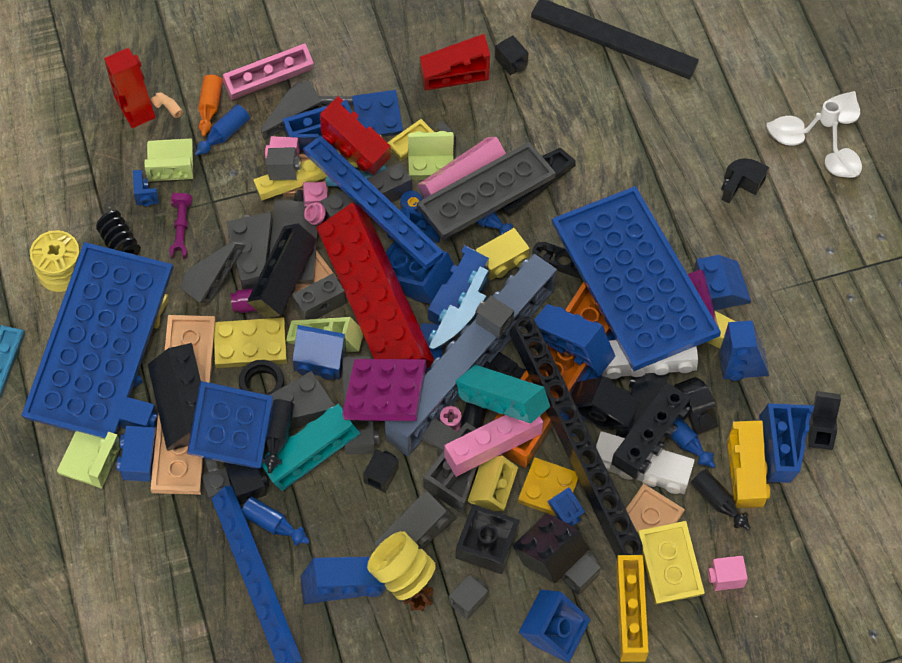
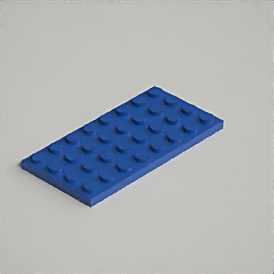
(635, 278)
(98, 341)

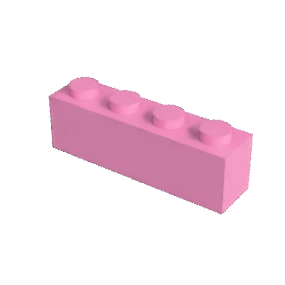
(268, 71)
(468, 162)
(489, 442)

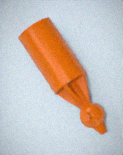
(209, 101)

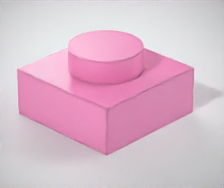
(314, 192)

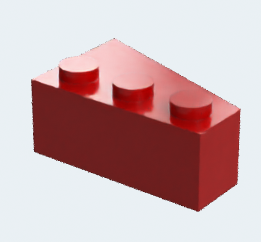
(456, 64)
(128, 87)
(352, 138)

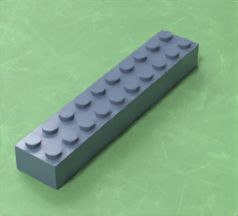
(475, 346)

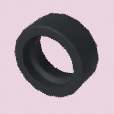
(261, 366)

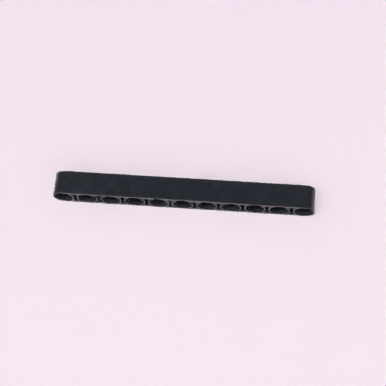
(573, 449)

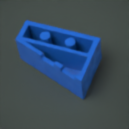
(306, 125)
(457, 283)
(576, 336)
(742, 352)
(784, 439)
(338, 579)

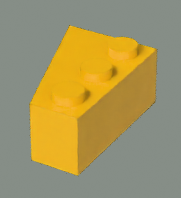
(748, 464)

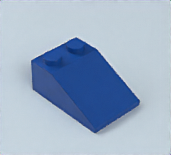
(414, 279)

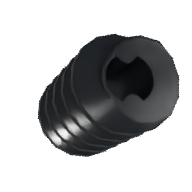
(116, 233)

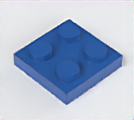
(379, 112)

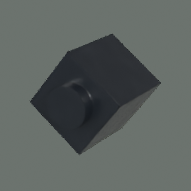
(511, 55)
(381, 470)

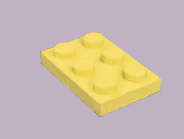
(249, 340)
(670, 563)

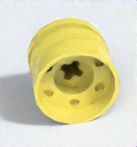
(54, 259)
(401, 565)

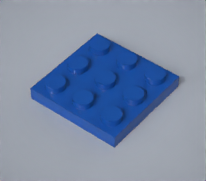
(229, 425)

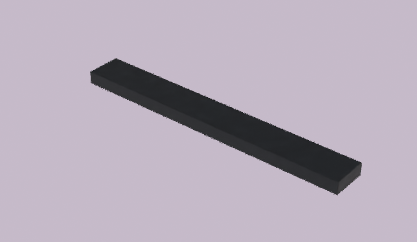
(615, 38)

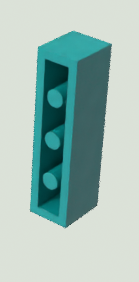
(502, 393)
(312, 446)

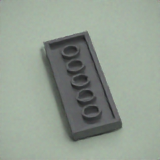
(485, 190)

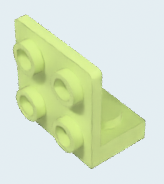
(429, 152)
(169, 160)
(90, 458)

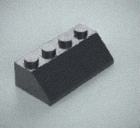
(175, 389)

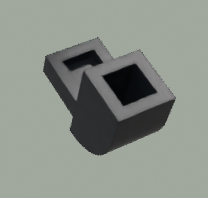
(743, 174)
(702, 413)
(824, 420)

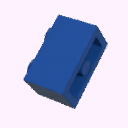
(137, 453)

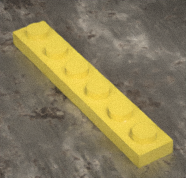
(309, 173)

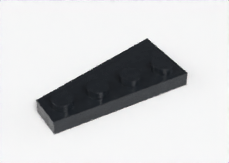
(560, 162)

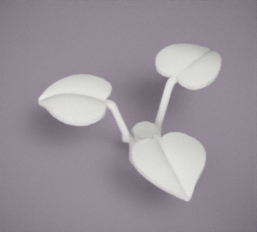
(841, 108)

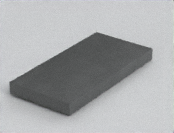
(288, 213)

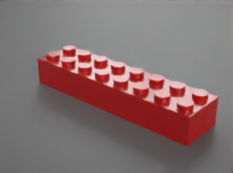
(372, 287)

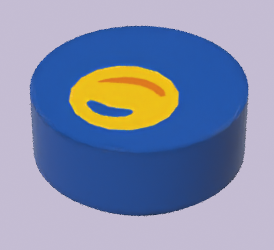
(410, 199)

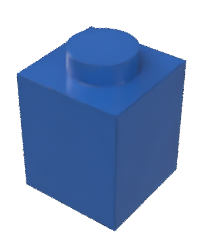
(138, 414)

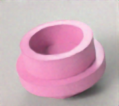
(314, 213)

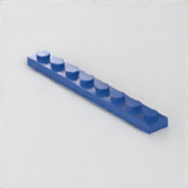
(373, 202)
(255, 577)

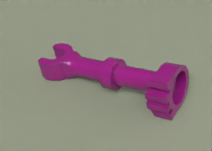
(180, 201)

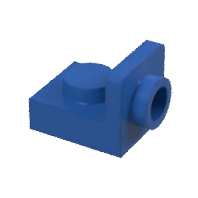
(142, 193)
(566, 507)

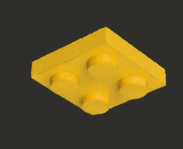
(544, 483)

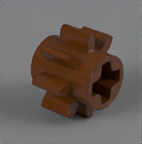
(420, 599)

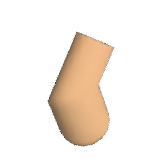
(168, 102)

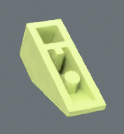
(343, 325)

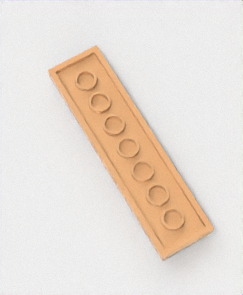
(173, 469)

